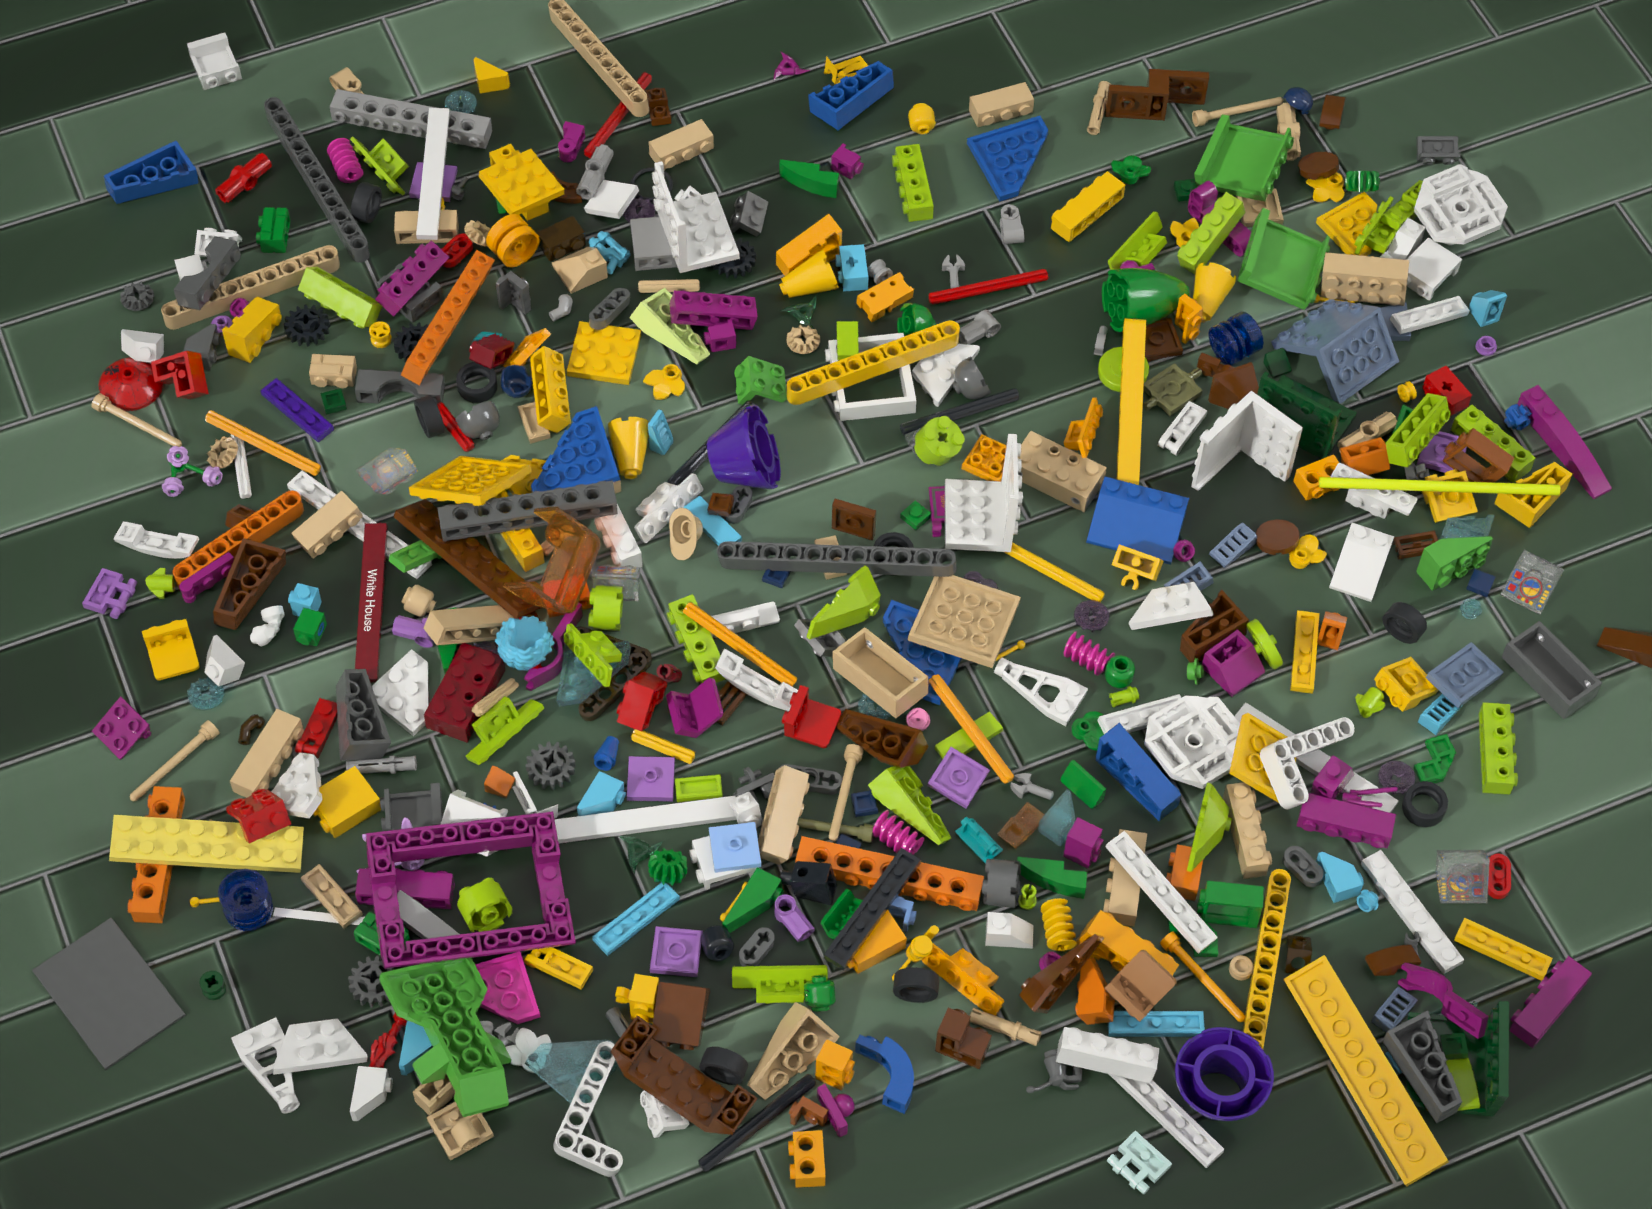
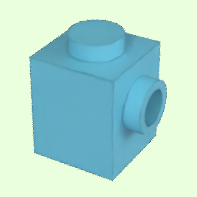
(305, 597)

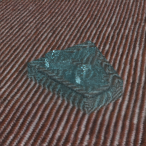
(1467, 527)

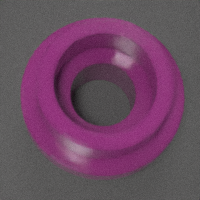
(1188, 553)

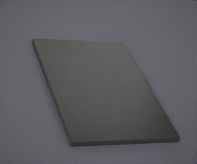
(108, 993)

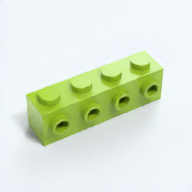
(913, 182)
(1211, 233)
(340, 297)
(1476, 419)
(1417, 430)
(697, 641)
(1497, 748)

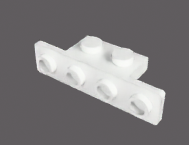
(1375, 501)
(662, 503)
(749, 617)

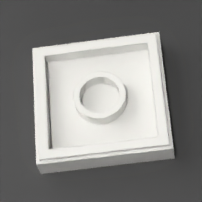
(611, 199)

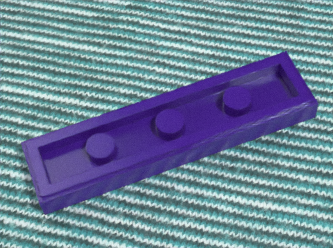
(297, 410)

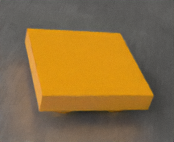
(986, 459)

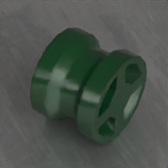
(213, 991)

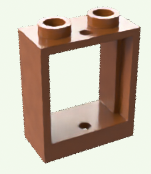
(1459, 460)

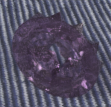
(647, 210)
(1098, 610)
(1399, 769)

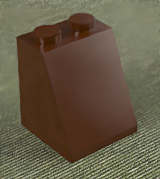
(680, 1014)

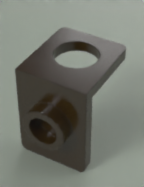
(1298, 947)

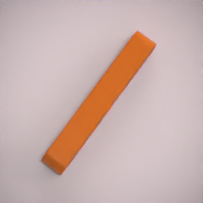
(228, 542)

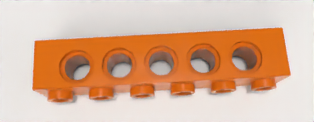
(153, 908)

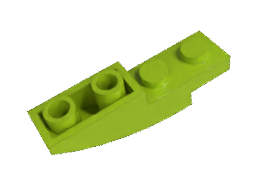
(1403, 209)

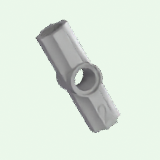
(594, 172)

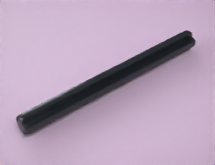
(964, 410)
(698, 457)
(756, 1122)

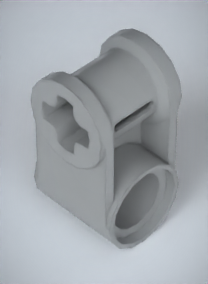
(1010, 225)

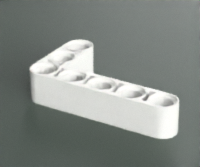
(1281, 765)
(583, 1111)

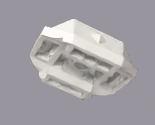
(1459, 206)
(1198, 722)

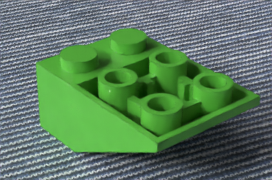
(1452, 559)

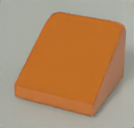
(498, 782)

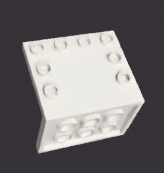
(693, 227)
(1251, 428)
(985, 512)

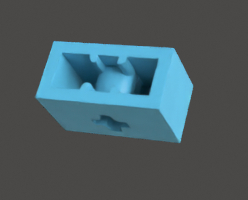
(853, 267)

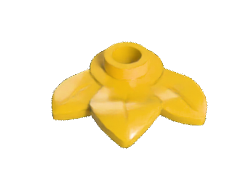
(1327, 188)
(1184, 231)
(665, 384)
(1306, 552)

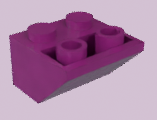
(1233, 663)

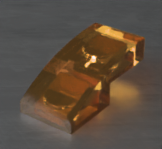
(1021, 826)

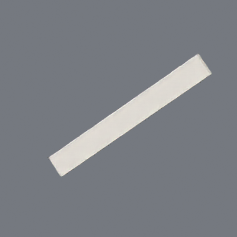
(433, 174)
(319, 495)
(1317, 759)
(644, 819)

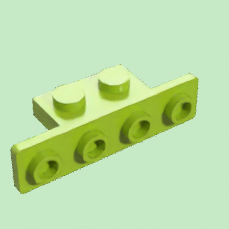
(385, 160)
(1377, 234)
(1141, 245)
(594, 651)
(500, 725)
(776, 983)

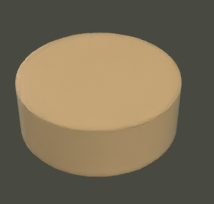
(1241, 967)

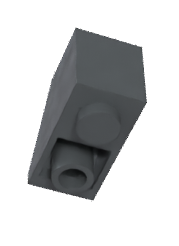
(206, 344)

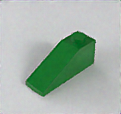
(754, 899)

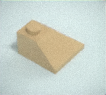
(581, 269)

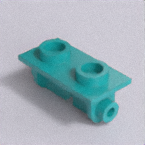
(978, 839)

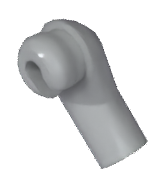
(563, 309)

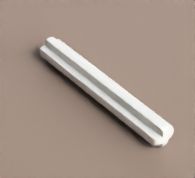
(242, 469)

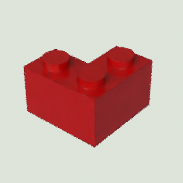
(184, 371)
(640, 699)

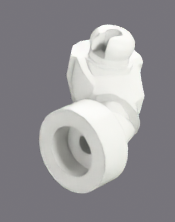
(263, 634)

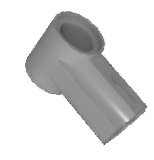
(983, 325)

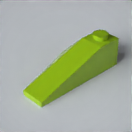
(849, 606)
(901, 793)
(1210, 826)

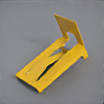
(850, 65)

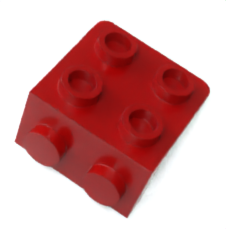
(810, 720)
(259, 814)

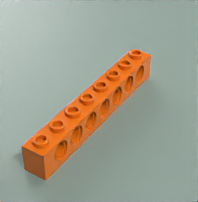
(447, 317)
(925, 874)

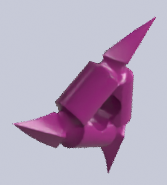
(788, 61)

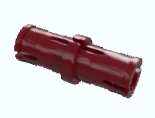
(670, 675)

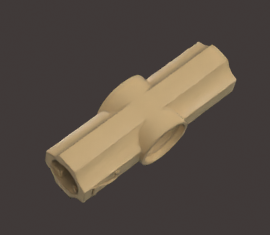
(1287, 119)
(1370, 430)

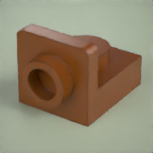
(810, 1110)

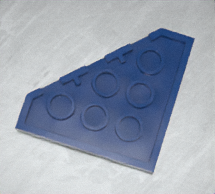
(1009, 154)
(581, 456)
(898, 622)

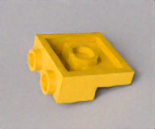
(1449, 504)
(1405, 683)

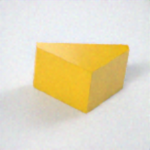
(490, 77)

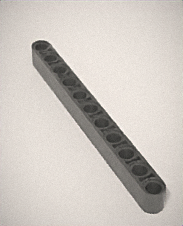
(317, 180)
(827, 553)

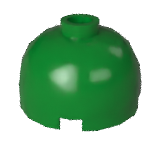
(914, 319)

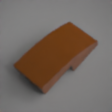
(658, 106)
(1332, 112)
(1389, 960)

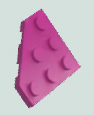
(508, 988)

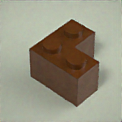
(960, 1040)

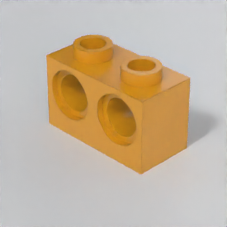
(1311, 474)
(834, 1065)
(812, 1158)

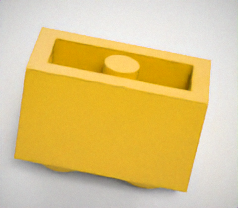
(1137, 564)
(641, 997)

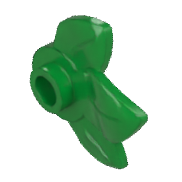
(1130, 169)
(1091, 731)

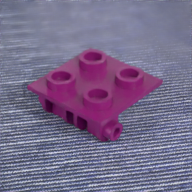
(121, 728)

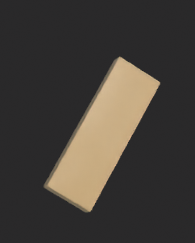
(331, 896)

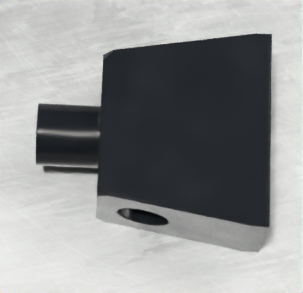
(811, 881)

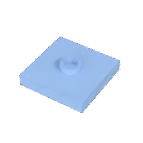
(734, 847)

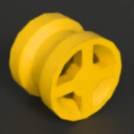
(376, 331)

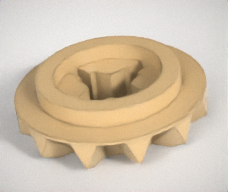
(477, 232)
(797, 345)
(226, 456)

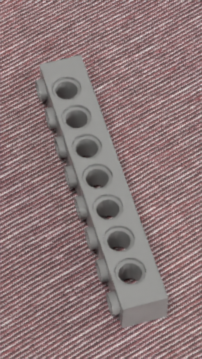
(407, 118)

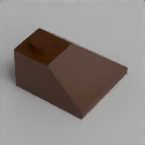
(1233, 385)

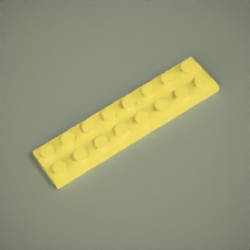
(203, 844)

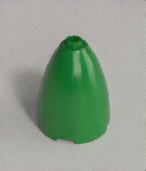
(1140, 295)

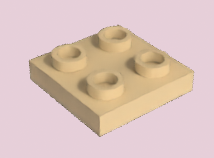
(458, 1133)

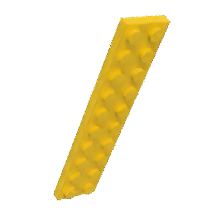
(1366, 1071)

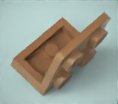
(1140, 985)

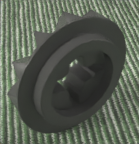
(131, 303)

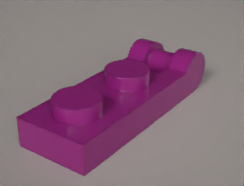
(206, 577)

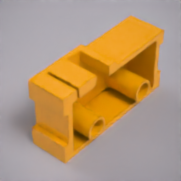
(884, 295)

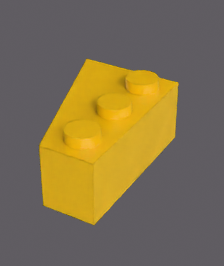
(1531, 507)

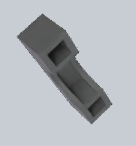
(197, 289)
(375, 385)

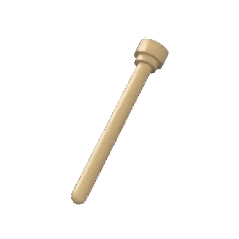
(1201, 117)
(103, 404)
(207, 732)
(852, 755)

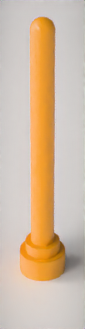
(1172, 944)

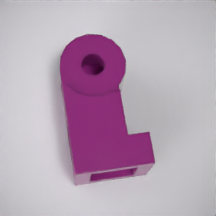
(573, 139)

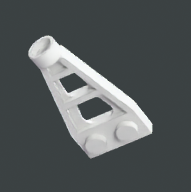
(1065, 703)
(256, 1041)

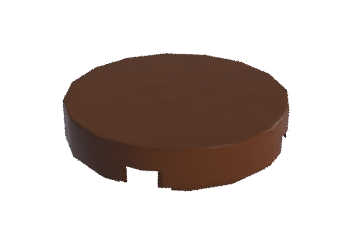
(1318, 165)
(1277, 537)

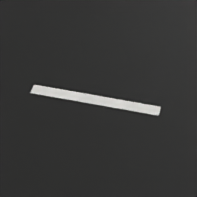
(309, 915)

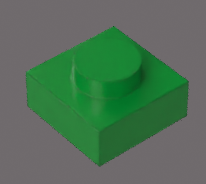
(915, 515)

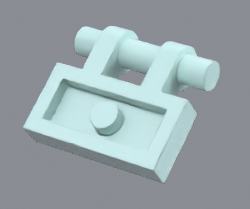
(1144, 1157)

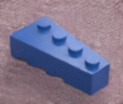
(852, 95)
(152, 174)
(1136, 772)

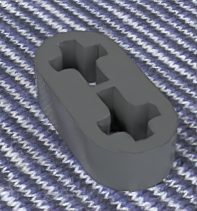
(742, 506)
(753, 944)

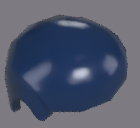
(1299, 99)
(516, 381)

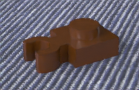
(1211, 365)

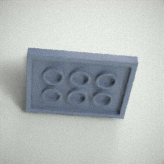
(1348, 343)

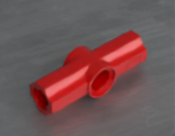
(243, 177)

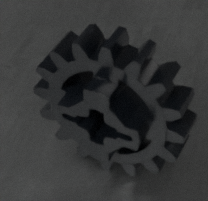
(739, 266)
(306, 325)
(408, 337)

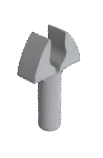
(947, 266)
(1100, 341)
(1029, 787)
(502, 1030)

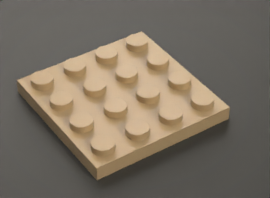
(964, 619)

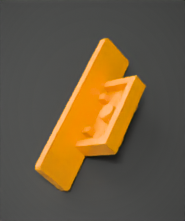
(1084, 431)
(966, 976)

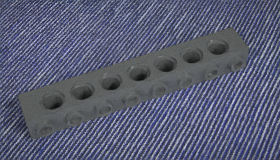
(518, 518)

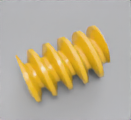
(1058, 925)

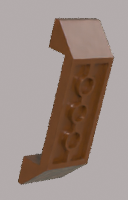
(678, 1082)

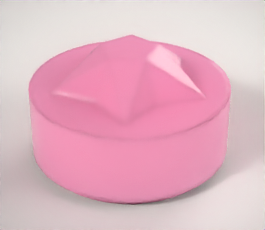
(918, 719)

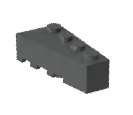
(359, 718)
(1424, 1065)

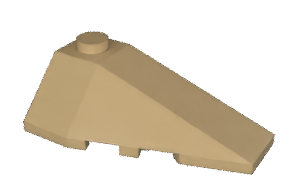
(790, 1050)

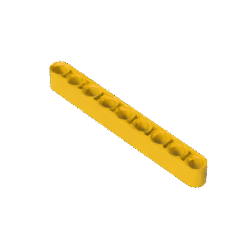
(861, 365)
(1131, 400)
(1267, 955)

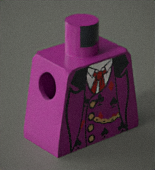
(1332, 778)

